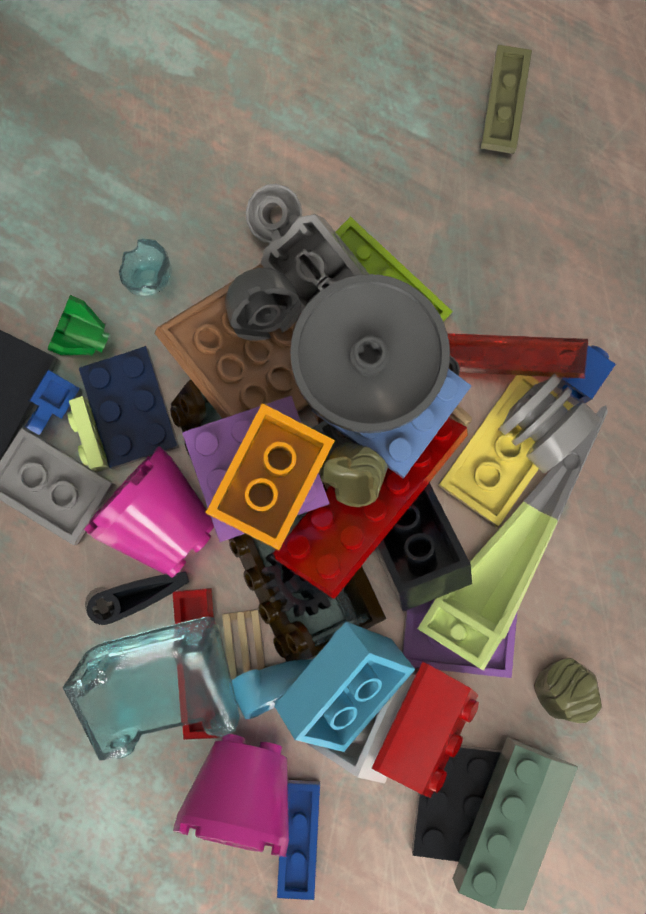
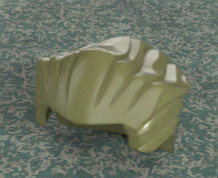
(355, 474)
(569, 691)

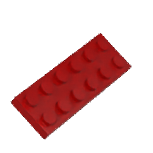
(339, 538)

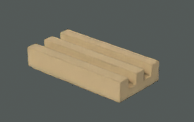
(229, 640)

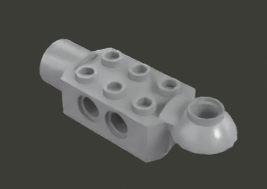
(299, 245)

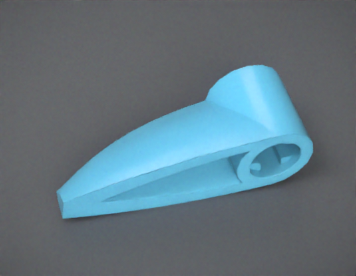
(261, 689)

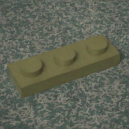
(506, 99)

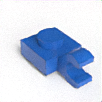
(52, 397)

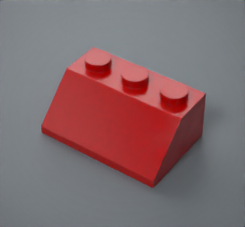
(426, 731)

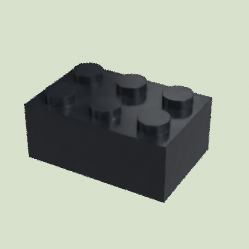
(423, 554)

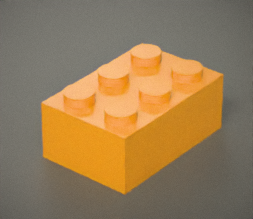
(270, 476)

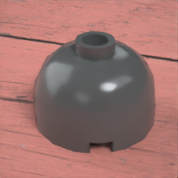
(261, 303)

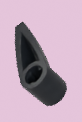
(132, 596)

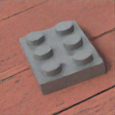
(50, 486)

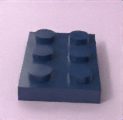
(128, 407)

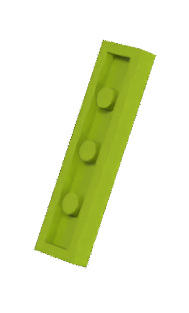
(381, 262)

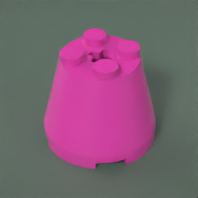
(154, 516)
(239, 797)

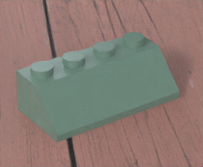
(513, 826)

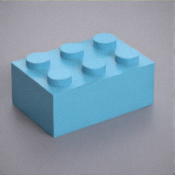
(343, 688)

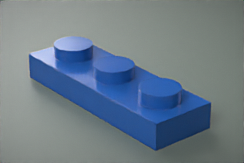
(298, 868)

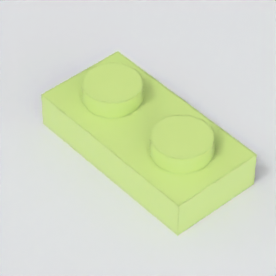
(83, 422)

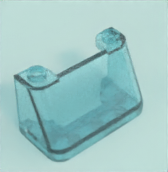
(153, 685)

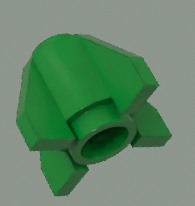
(78, 330)

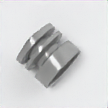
(549, 423)

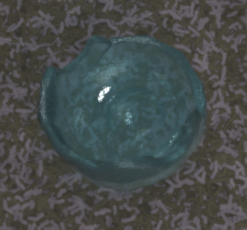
(145, 268)

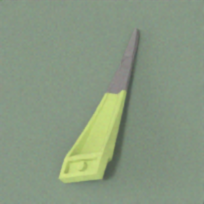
(480, 614)

